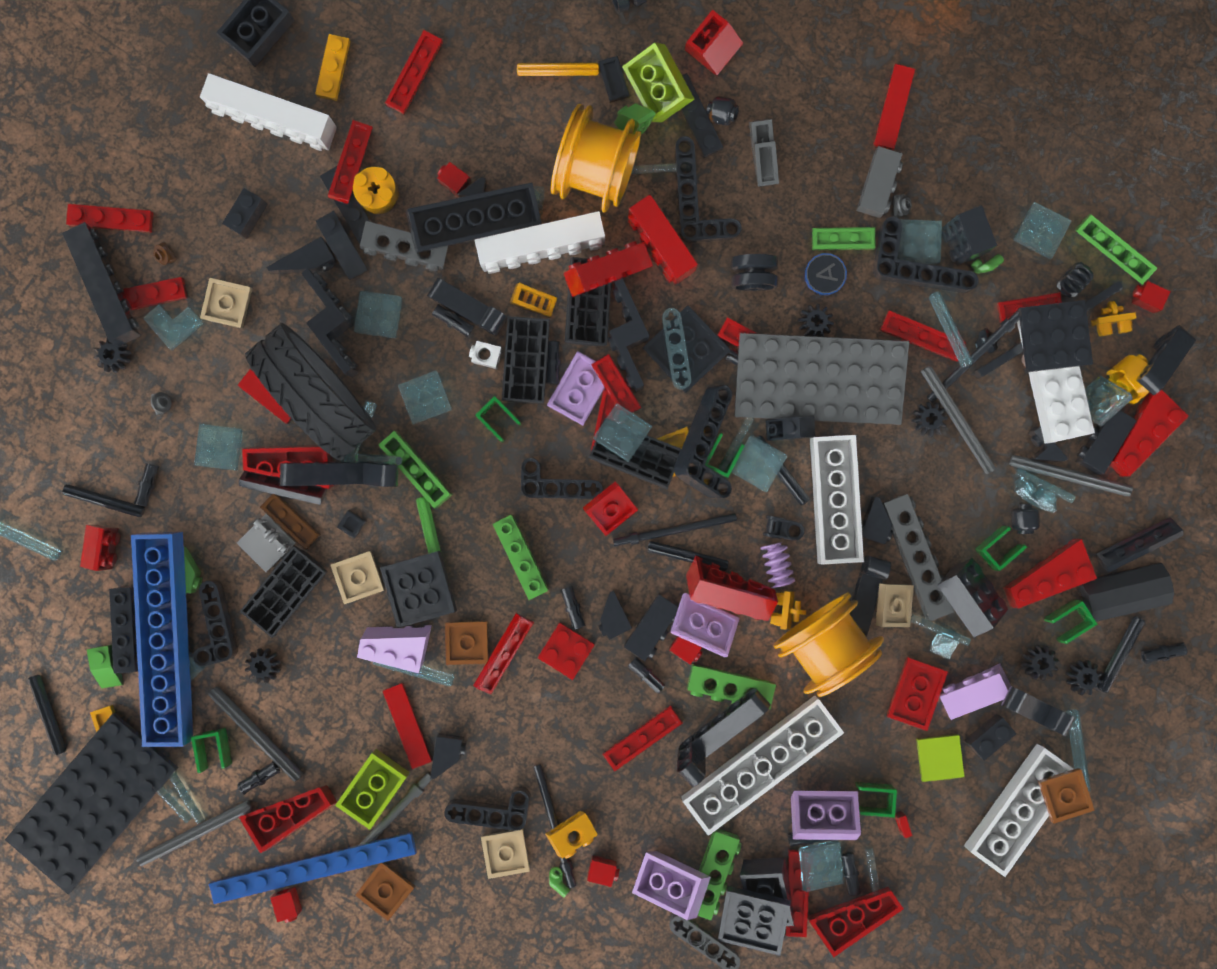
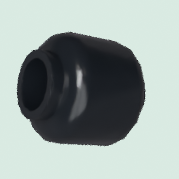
(723, 110)
(1025, 519)

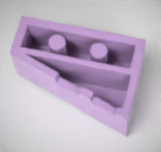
(395, 647)
(975, 692)

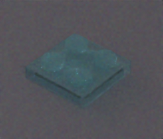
(1042, 230)
(920, 241)
(378, 314)
(425, 397)
(1105, 399)
(622, 432)
(218, 447)
(759, 463)
(821, 866)

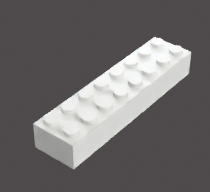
(762, 765)

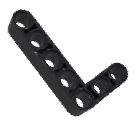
(692, 201)
(894, 265)
(696, 448)
(338, 474)
(715, 733)

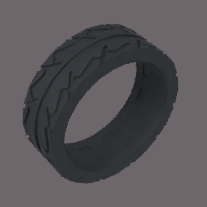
(310, 392)

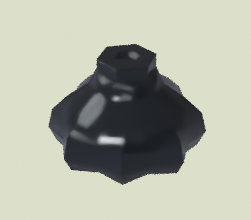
(982, 337)

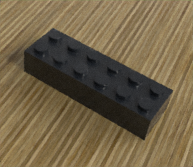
(473, 217)

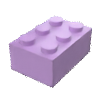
(825, 815)
(671, 885)

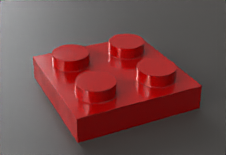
(610, 508)
(566, 651)

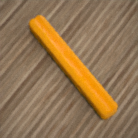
(557, 69)

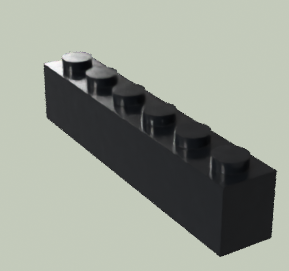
(101, 284)

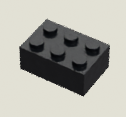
(255, 28)
(968, 236)
(973, 597)

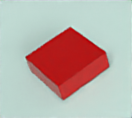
(903, 824)

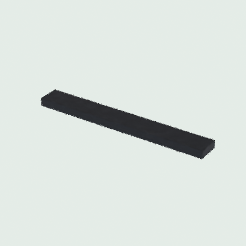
(1018, 348)

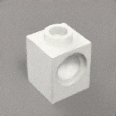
(492, 361)

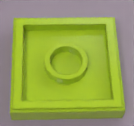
(940, 758)

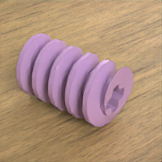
(778, 564)

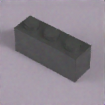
(880, 182)

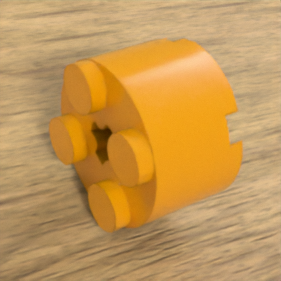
(365, 184)
(1126, 373)

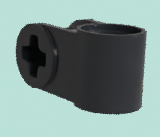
(781, 528)

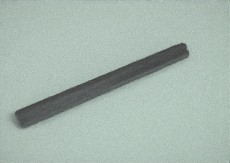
(958, 419)
(1070, 475)
(255, 733)
(194, 833)

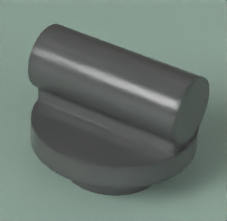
(901, 205)
(160, 403)

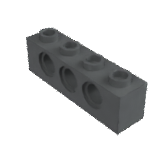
(373, 232)

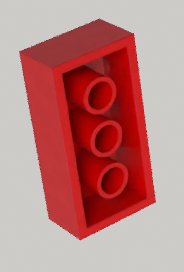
(662, 240)

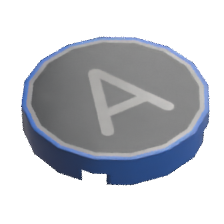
(825, 274)

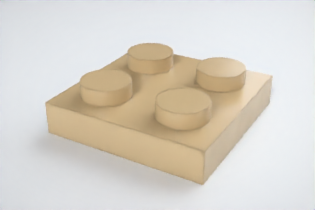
(226, 303)
(357, 577)
(894, 605)
(505, 853)

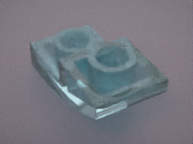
(1040, 498)

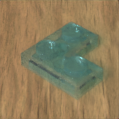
(174, 330)

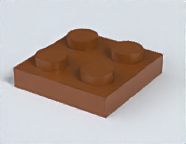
(466, 642)
(1066, 795)
(385, 890)

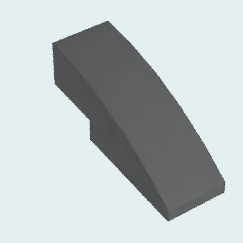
(764, 152)

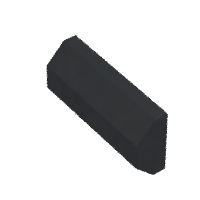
(588, 314)
(525, 360)
(651, 462)
(283, 591)
(1128, 592)

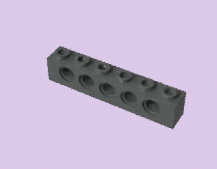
(931, 609)

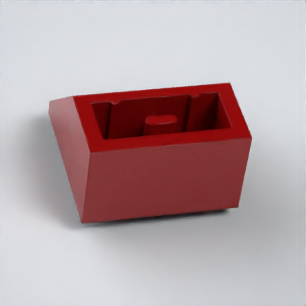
(713, 43)
(99, 547)

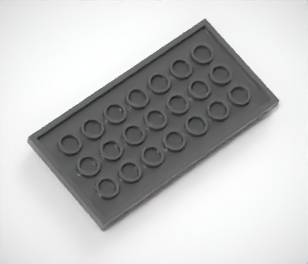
(821, 378)

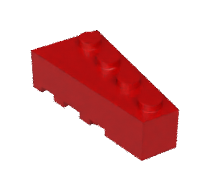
(608, 268)
(1156, 420)
(267, 459)
(1055, 574)
(729, 591)
(280, 820)
(854, 919)

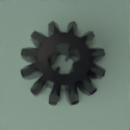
(1075, 279)
(821, 317)
(104, 355)
(925, 411)
(1043, 654)
(256, 668)
(1077, 681)

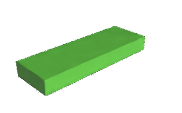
(843, 238)

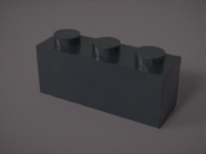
(1105, 443)
(652, 628)

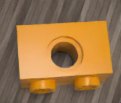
(559, 835)

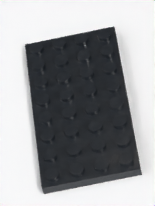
(91, 803)

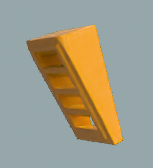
(522, 304)

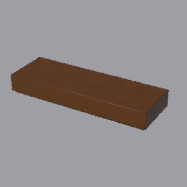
(290, 521)

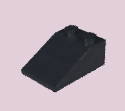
(769, 878)

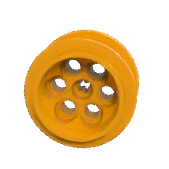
(595, 158)
(830, 646)

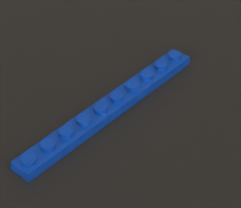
(313, 868)

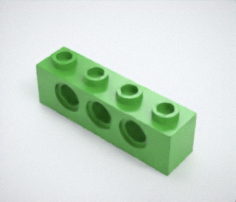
(1116, 248)
(416, 470)
(520, 557)
(700, 674)
(718, 841)

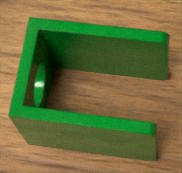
(487, 407)
(733, 462)
(1007, 558)
(1088, 620)
(200, 752)
(891, 799)

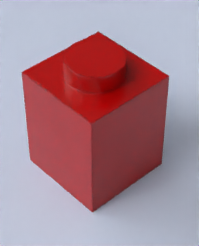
(453, 178)
(1150, 296)
(685, 650)
(602, 871)
(286, 904)

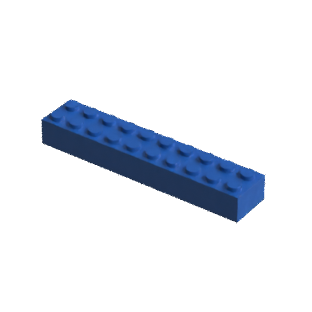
(162, 639)

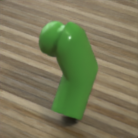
(990, 265)
(556, 881)

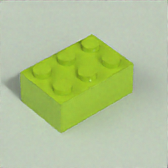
(658, 82)
(372, 789)

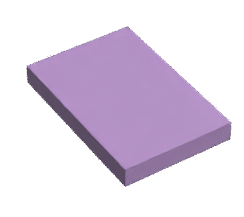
(577, 390)
(705, 625)

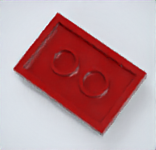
(916, 693)

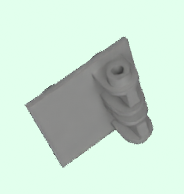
(266, 542)

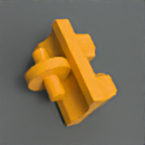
(1123, 321)
(785, 618)

